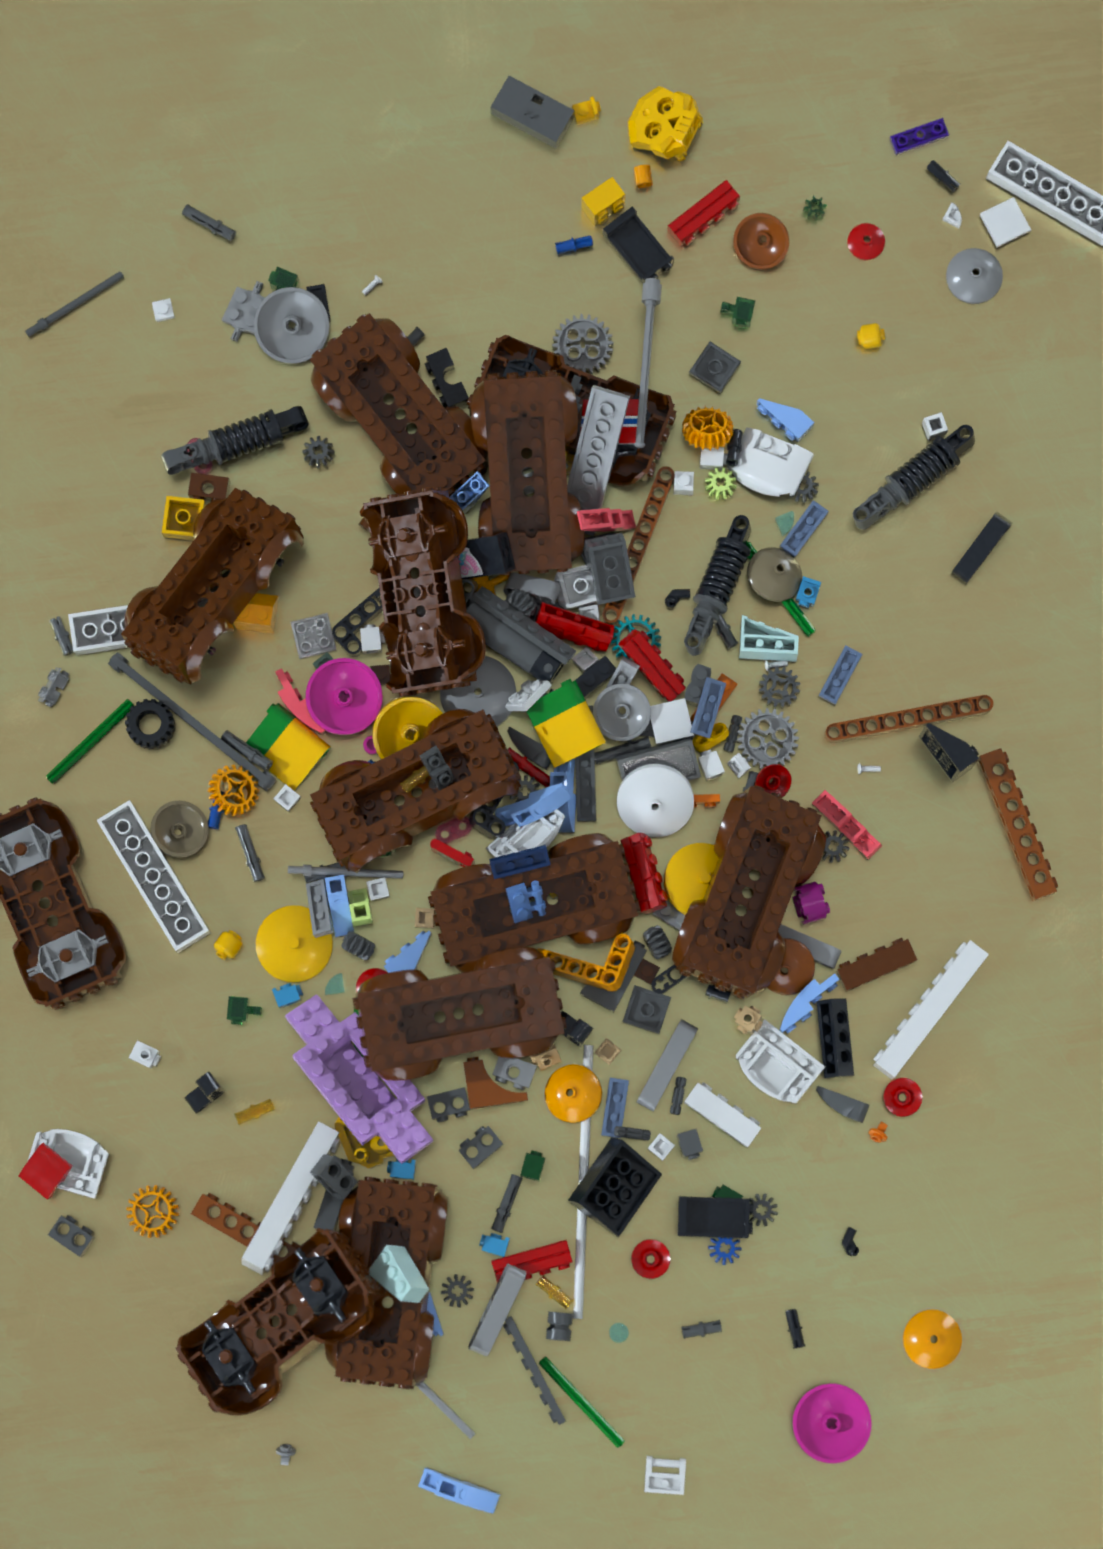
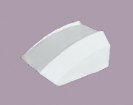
(576, 587)

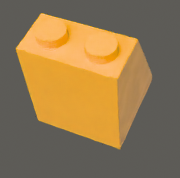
(259, 614)

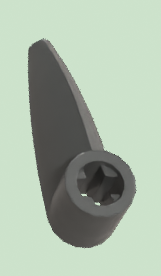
(530, 748)
(844, 1105)

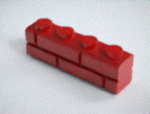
(703, 213)
(575, 627)
(652, 666)
(644, 873)
(536, 1260)

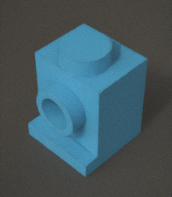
(807, 600)
(287, 995)
(404, 1170)
(494, 1244)

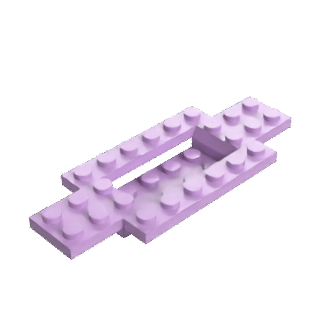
(351, 1087)

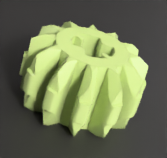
(721, 490)

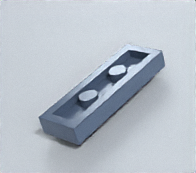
(804, 528)
(840, 675)
(708, 707)
(614, 1106)

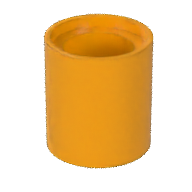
(643, 176)

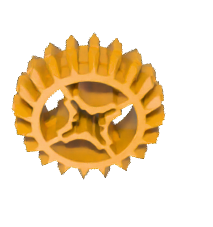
(707, 428)
(238, 796)
(148, 1220)

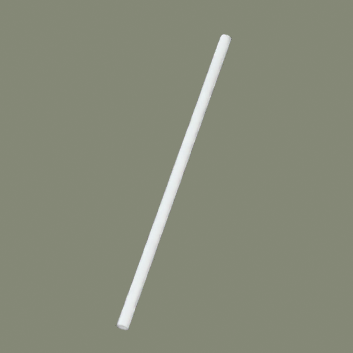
(581, 1217)

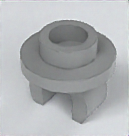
(285, 1451)

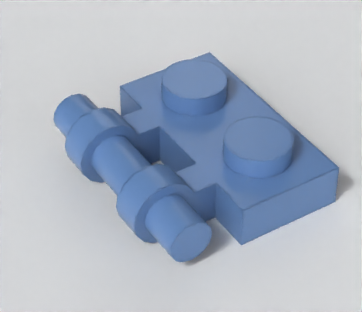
(519, 901)

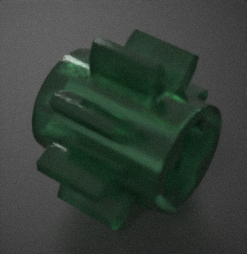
(812, 203)

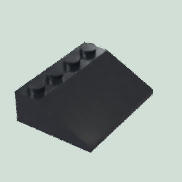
(949, 751)
(615, 1186)

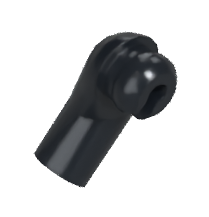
(675, 595)
(848, 1243)

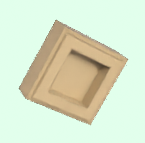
(424, 918)
(608, 1051)

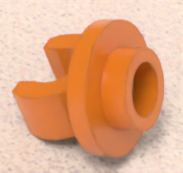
(878, 1134)

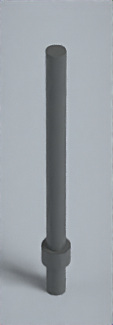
(44, 322)

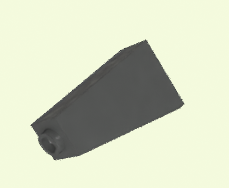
(611, 999)
(330, 1207)

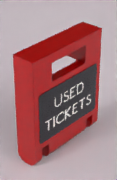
(451, 853)

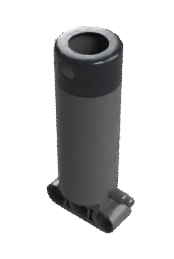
(511, 643)

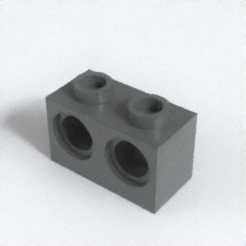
(447, 1099)
(690, 1144)
(484, 1151)
(331, 1179)
(69, 1239)

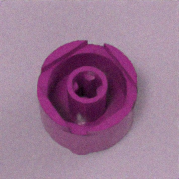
(810, 902)

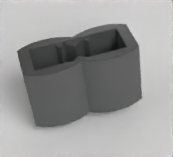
(695, 688)

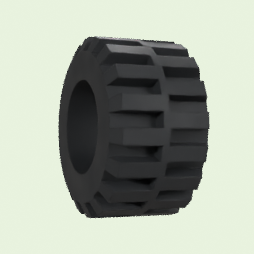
(143, 709)

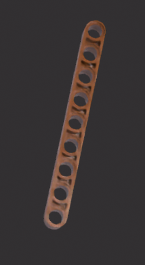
(644, 538)
(916, 713)

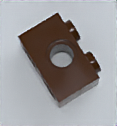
(199, 482)

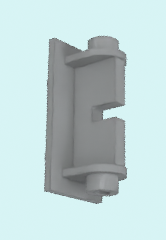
(48, 692)

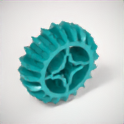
(629, 625)

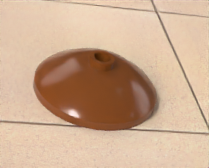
(755, 251)
(800, 969)

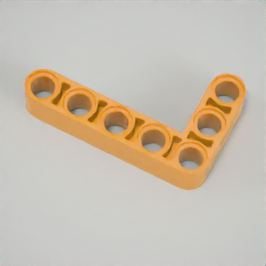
(603, 973)

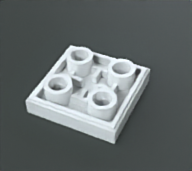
(1005, 222)
(313, 636)
(528, 695)
(670, 721)

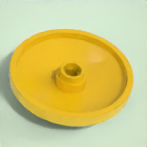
(402, 723)
(689, 874)
(288, 945)

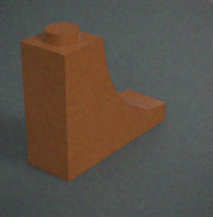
(483, 1090)

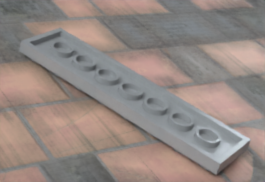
(597, 447)

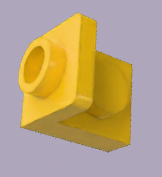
(586, 111)

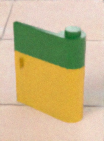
(565, 724)
(289, 745)

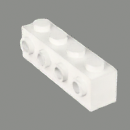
(722, 1114)

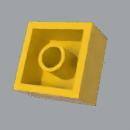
(603, 201)
(180, 517)

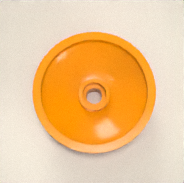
(585, 1097)
(918, 1334)

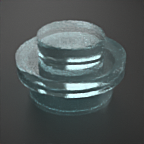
(618, 1332)

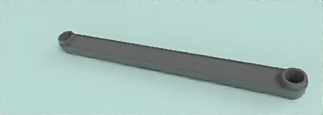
(119, 664)

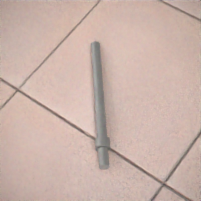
(307, 870)
(447, 1410)

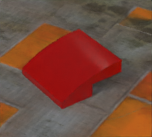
(45, 1171)

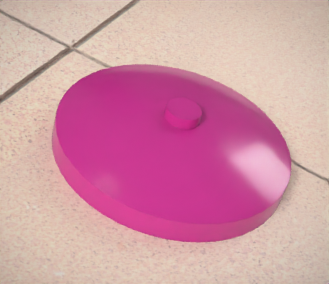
(343, 696)
(832, 1423)

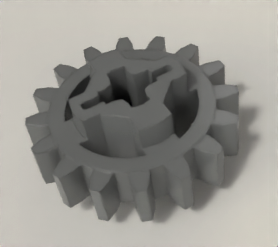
(785, 697)

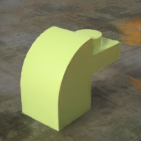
(360, 907)

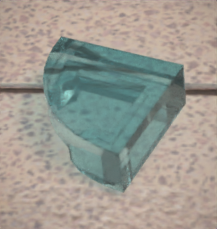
(785, 522)
(335, 985)

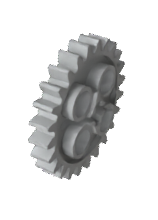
(582, 328)
(776, 723)

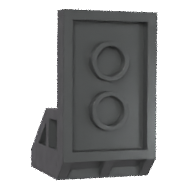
(609, 567)

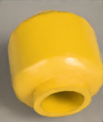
(870, 336)
(228, 945)

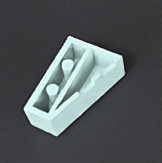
(766, 643)
(399, 1274)

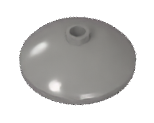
(971, 287)
(618, 725)

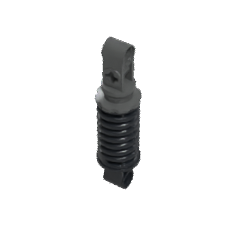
(224, 442)
(915, 476)
(718, 583)

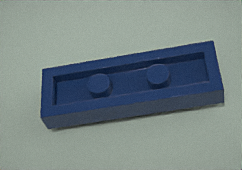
(519, 862)

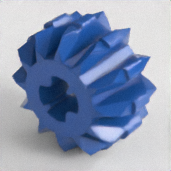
(722, 1254)

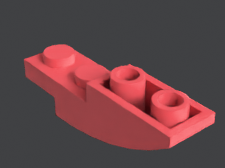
(291, 700)

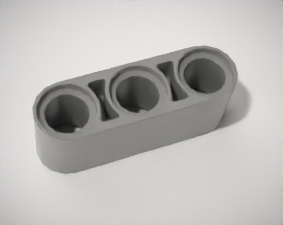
(538, 588)

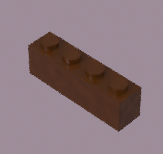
(876, 965)

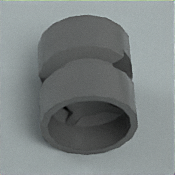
(559, 1326)

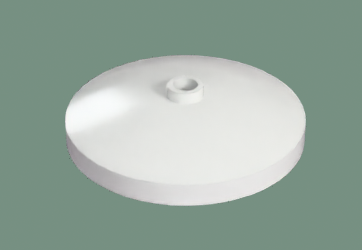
(655, 800)

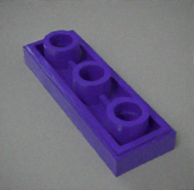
(908, 139)

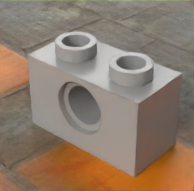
(525, 1077)

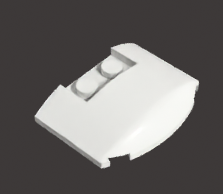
(770, 464)
(528, 836)
(778, 1064)
(82, 1153)

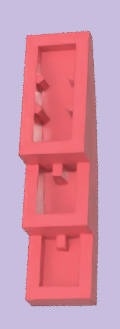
(606, 520)
(846, 824)

